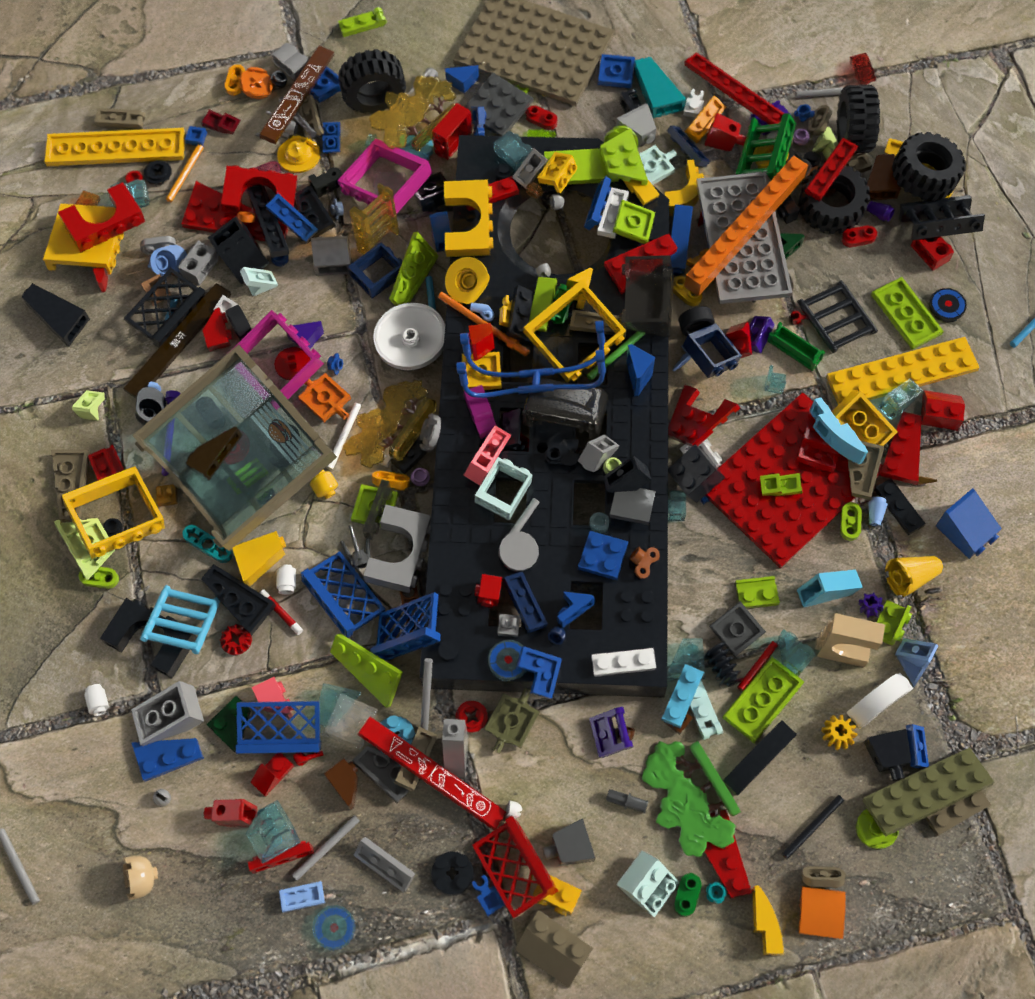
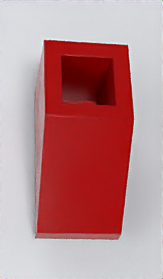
(215, 331)
(481, 340)

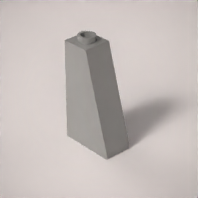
(455, 746)

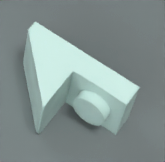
(258, 280)

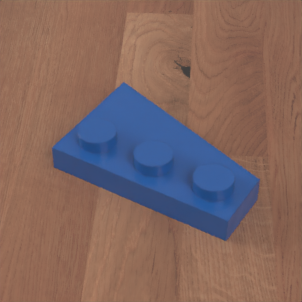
(166, 756)

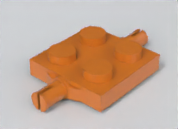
(325, 398)

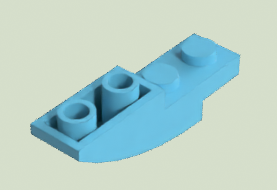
(838, 436)

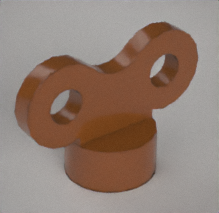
(643, 560)

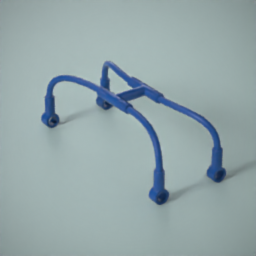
(535, 373)

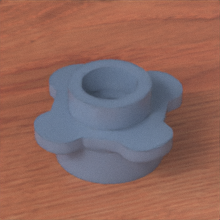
(336, 209)

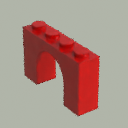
(240, 179)
(91, 234)

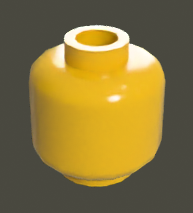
(324, 484)

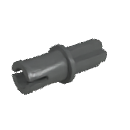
(627, 800)

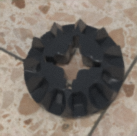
(157, 166)

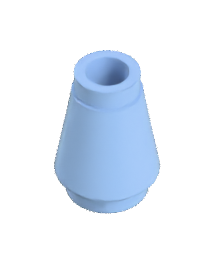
(877, 508)

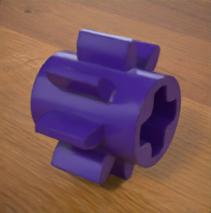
(870, 610)

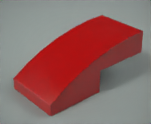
(102, 277)

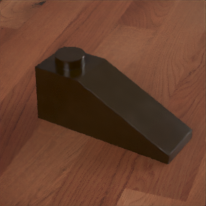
(210, 455)

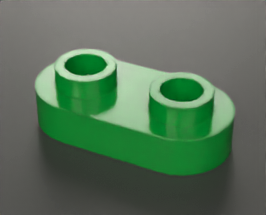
(687, 894)

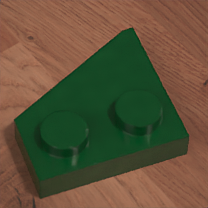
(225, 723)

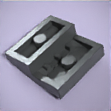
(633, 506)

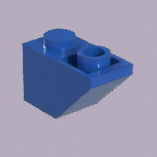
(439, 226)

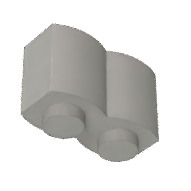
(289, 60)

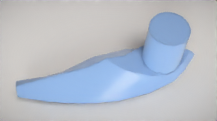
(684, 359)

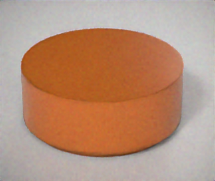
(246, 216)

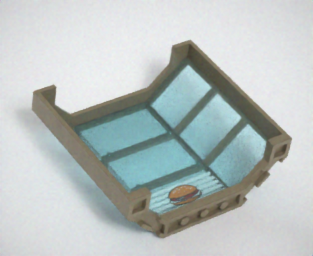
(264, 467)

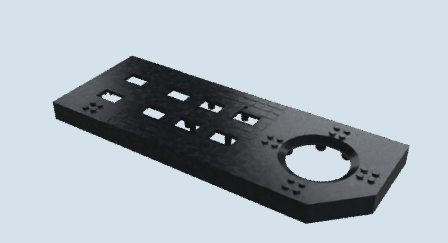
(464, 533)

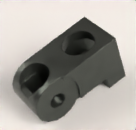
(325, 182)

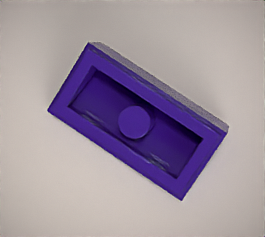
(759, 332)

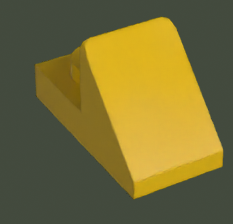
(585, 276)

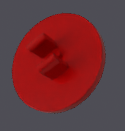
(290, 362)

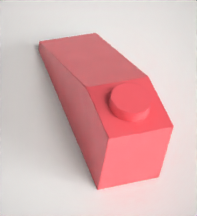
(487, 455)

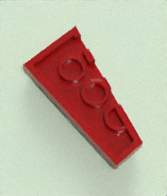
(658, 247)
(904, 452)
(728, 865)

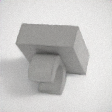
(508, 625)

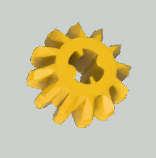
(845, 729)

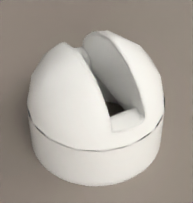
(513, 809)

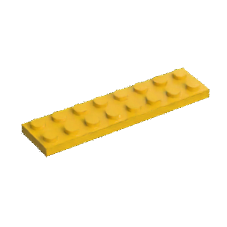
(115, 146)
(921, 365)

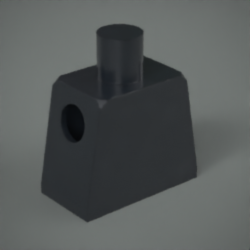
(890, 752)

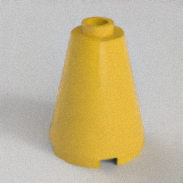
(911, 573)

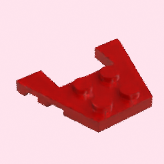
(692, 424)

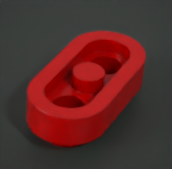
(539, 117)
(860, 235)

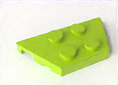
(623, 158)

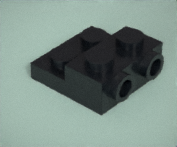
(431, 192)

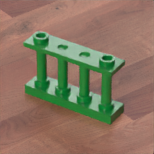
(780, 151)

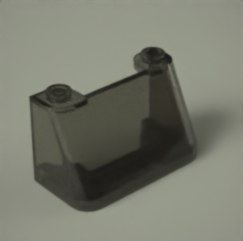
(648, 294)
(567, 407)

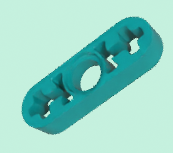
(203, 536)

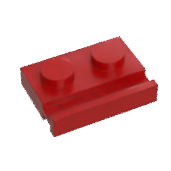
(105, 462)

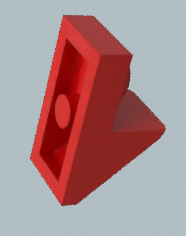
(740, 338)
(271, 774)

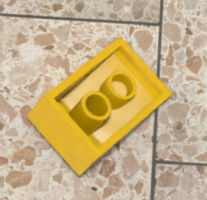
(864, 419)

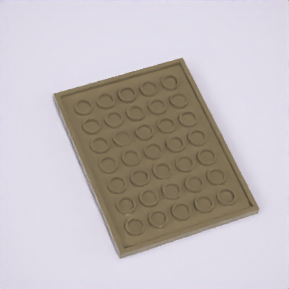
(535, 48)

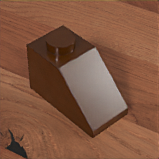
(344, 780)

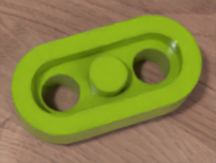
(851, 522)
(100, 578)

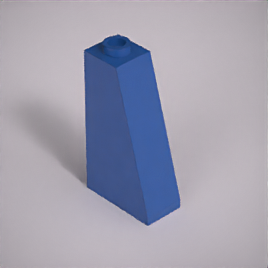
(680, 235)

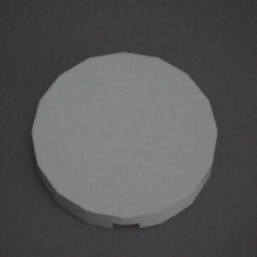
(430, 432)
(518, 551)

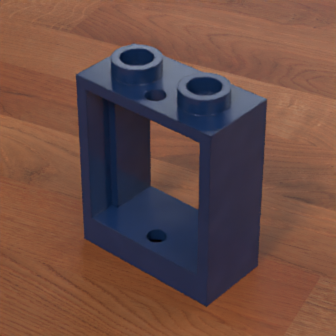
(357, 267)
(721, 343)

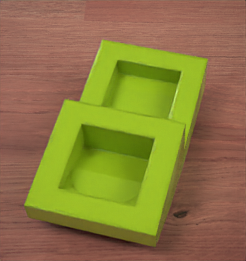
(781, 485)

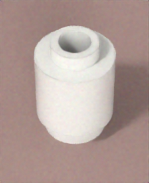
(286, 579)
(96, 700)

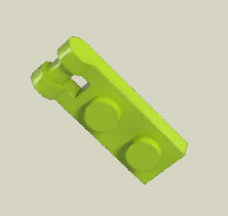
(362, 22)

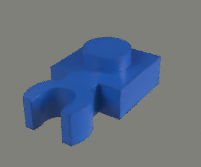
(478, 120)
(490, 898)

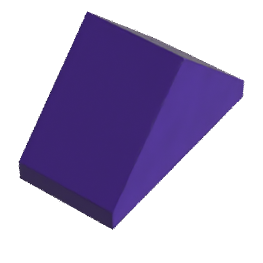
(310, 331)

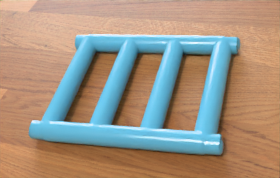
(160, 605)

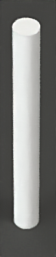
(344, 434)

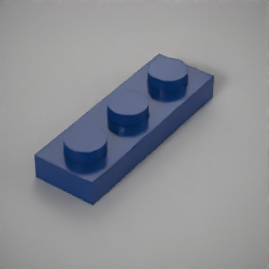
(598, 203)
(292, 218)

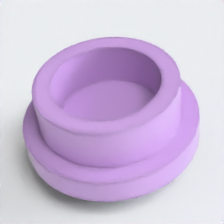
(801, 137)
(420, 477)

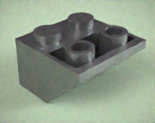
(331, 255)

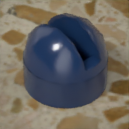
(554, 633)

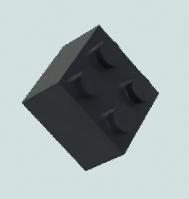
(695, 473)

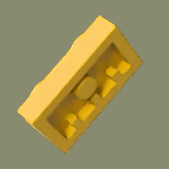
(558, 171)
(564, 900)

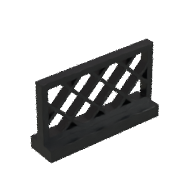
(179, 313)

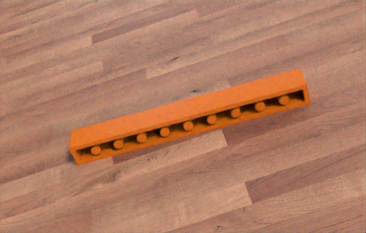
(745, 226)

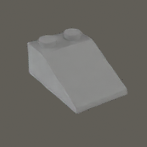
(167, 713)

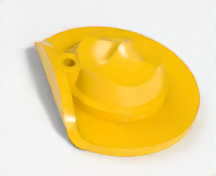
(298, 154)
(466, 280)

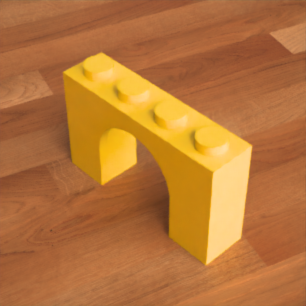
(478, 240)

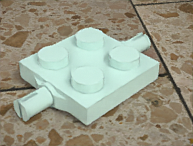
(657, 164)

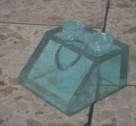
(271, 832)

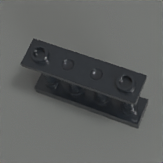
(944, 207)

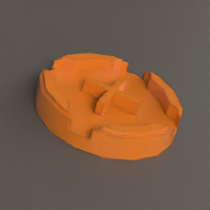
(256, 83)

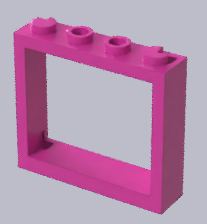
(403, 158)
(264, 328)

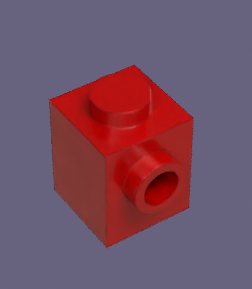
(488, 590)

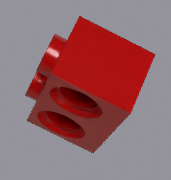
(931, 251)

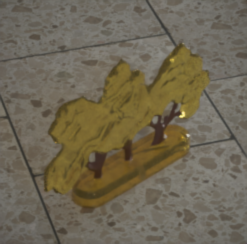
(409, 111)
(381, 424)

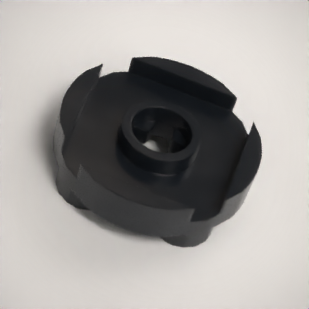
(443, 864)

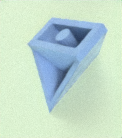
(915, 657)

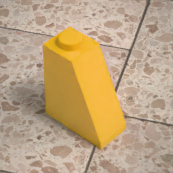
(258, 556)

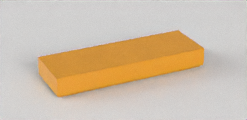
(704, 119)

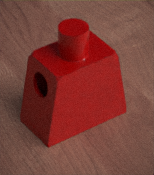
(724, 133)
(231, 812)

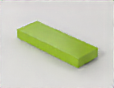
(543, 298)

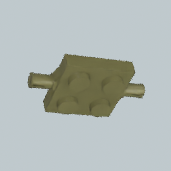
(512, 720)

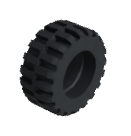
(366, 68)
(859, 116)
(935, 152)
(836, 218)

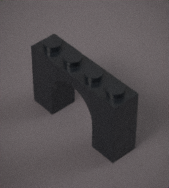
(131, 618)

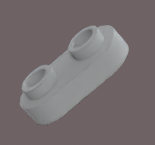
(151, 244)

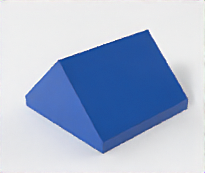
(640, 367)

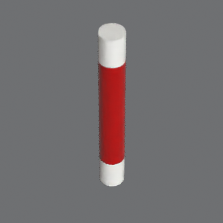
(284, 615)

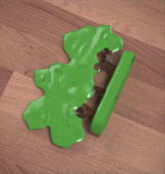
(687, 803)

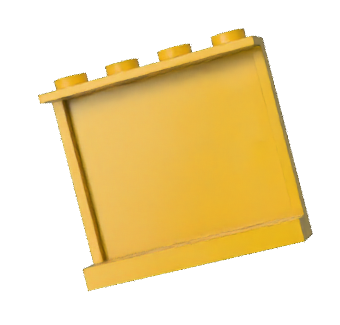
(64, 251)

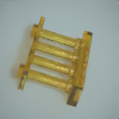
(361, 222)

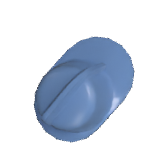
(166, 257)

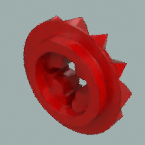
(231, 647)
(470, 707)

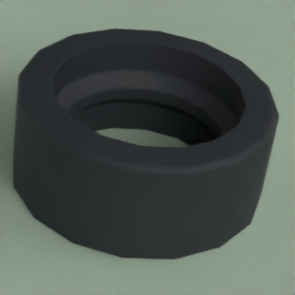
(695, 319)
(238, 321)

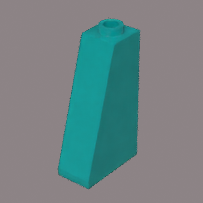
(657, 88)

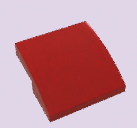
(816, 451)

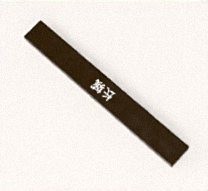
(176, 341)

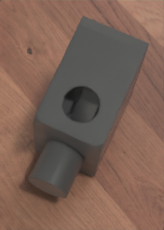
(571, 845)

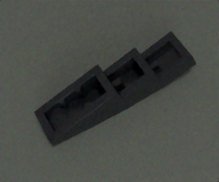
(760, 757)

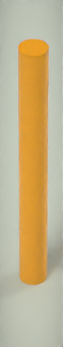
(170, 197)

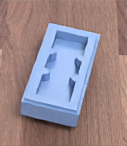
(302, 897)

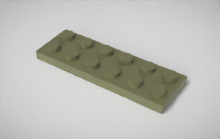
(927, 791)

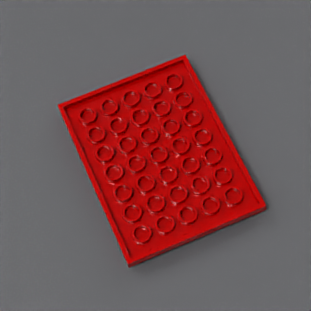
(786, 522)

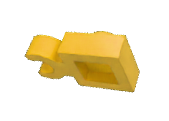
(505, 311)

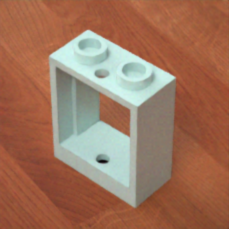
(494, 504)

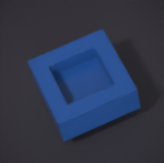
(196, 136)

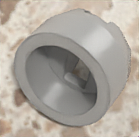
(556, 202)
(543, 270)
(158, 801)

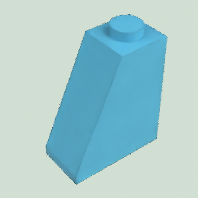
(829, 587)

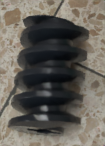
(722, 666)

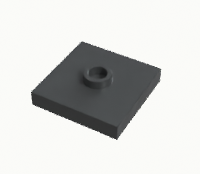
(737, 629)

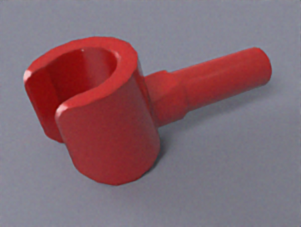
(799, 317)
(301, 759)

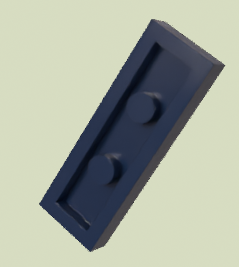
(687, 146)
(525, 602)

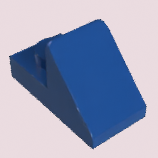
(578, 605)

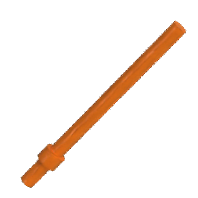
(510, 342)

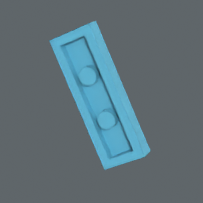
(682, 696)

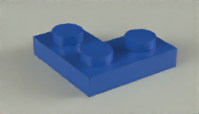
(545, 668)

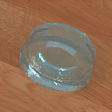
(599, 522)

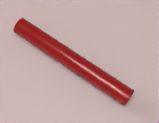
(757, 666)

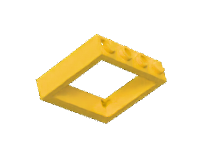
(557, 306)
(105, 487)

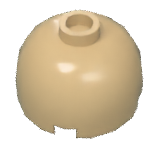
(138, 876)

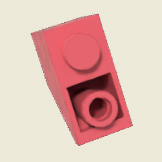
(272, 691)

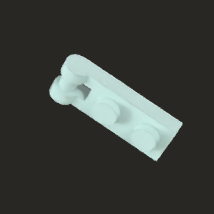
(704, 713)

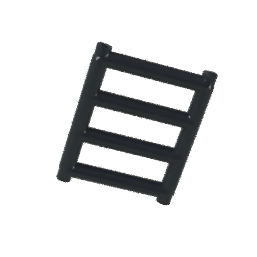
(850, 300)

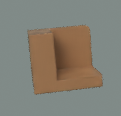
(147, 285)

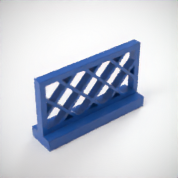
(327, 600)
(407, 641)
(274, 744)

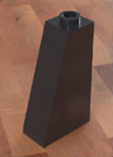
(58, 314)

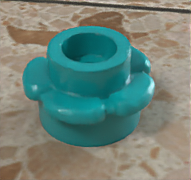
(716, 886)

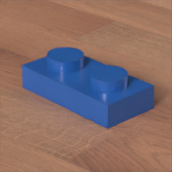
(917, 746)

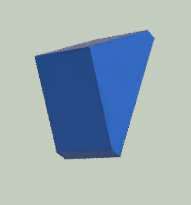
(462, 77)

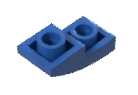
(331, 137)

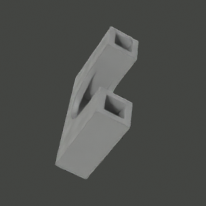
(402, 574)

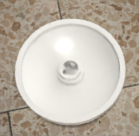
(409, 336)

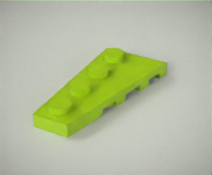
(414, 269)
(372, 671)

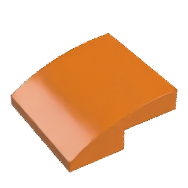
(822, 912)

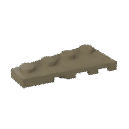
(70, 474)

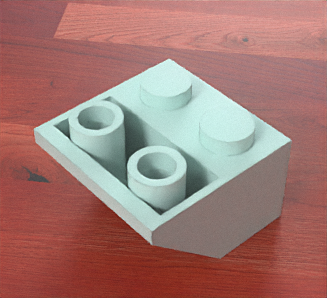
(648, 883)

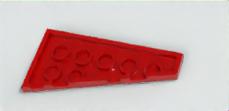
(206, 215)

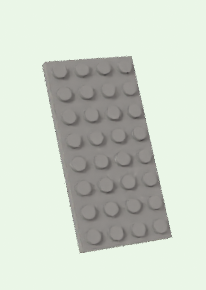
(760, 266)

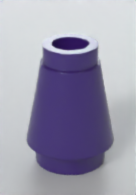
(880, 210)

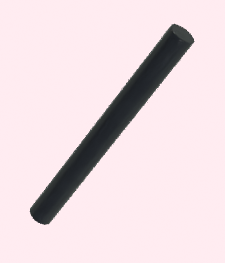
(812, 827)

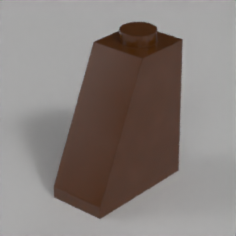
(881, 179)

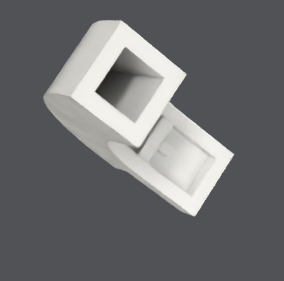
(879, 700)

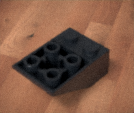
(238, 248)

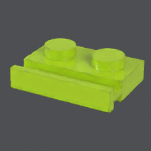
(757, 592)

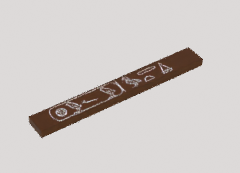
(296, 95)

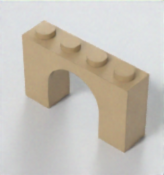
(849, 640)

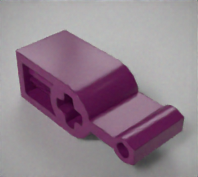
(480, 412)

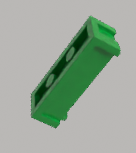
(796, 347)

